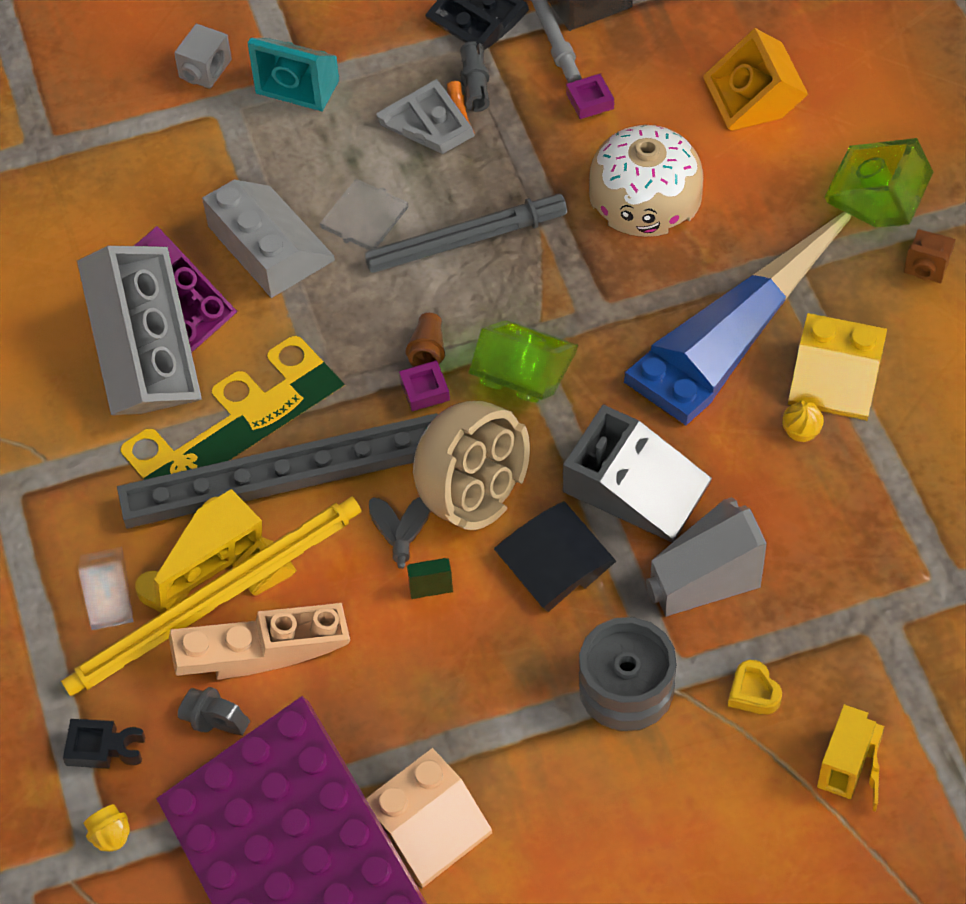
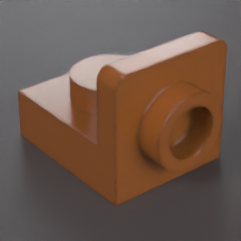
(929, 256)

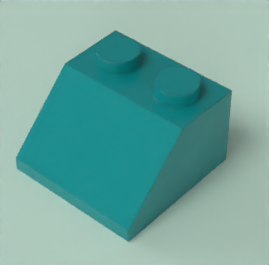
(293, 72)

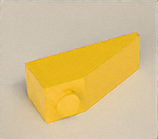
(208, 545)

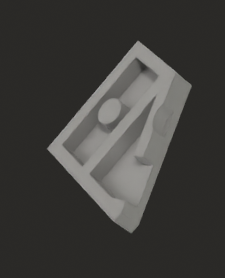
(428, 118)

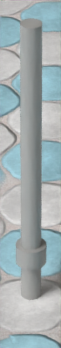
(561, 50)

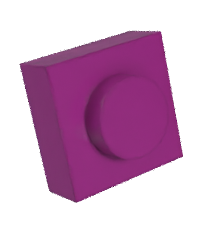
(590, 96)
(424, 386)

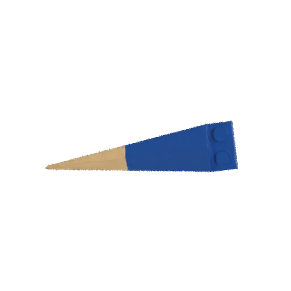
(699, 356)

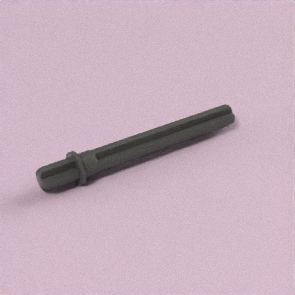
(466, 232)

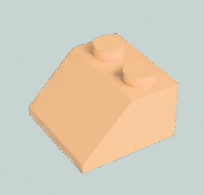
(429, 817)

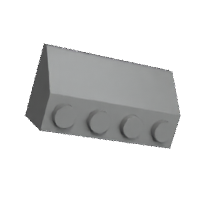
(138, 329)

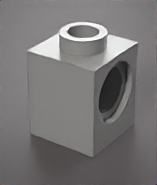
(203, 56)

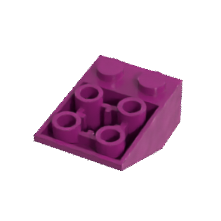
(200, 301)

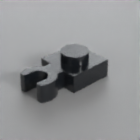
(96, 741)

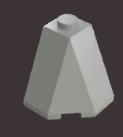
(710, 560)

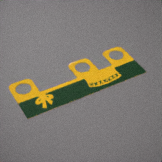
(248, 419)

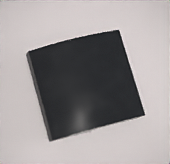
(477, 19)
(554, 555)

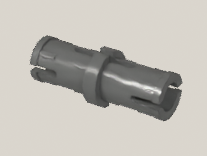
(474, 76)

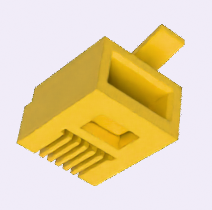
(849, 746)

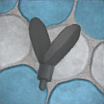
(399, 532)

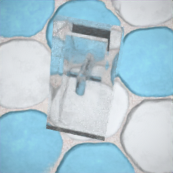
(105, 588)

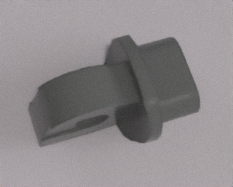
(210, 711)

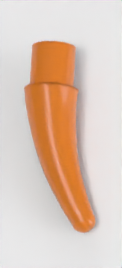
(455, 92)

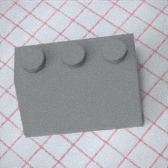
(264, 235)

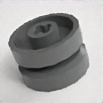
(627, 673)

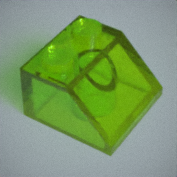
(881, 182)
(521, 360)

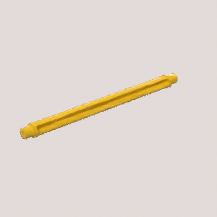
(211, 596)

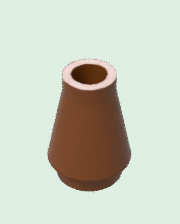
(427, 341)

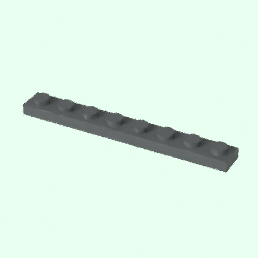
(273, 471)

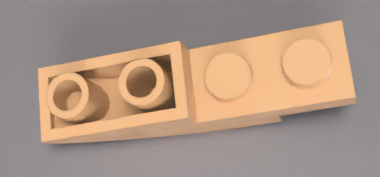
(252, 647)

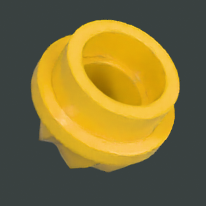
(802, 421)
(107, 828)

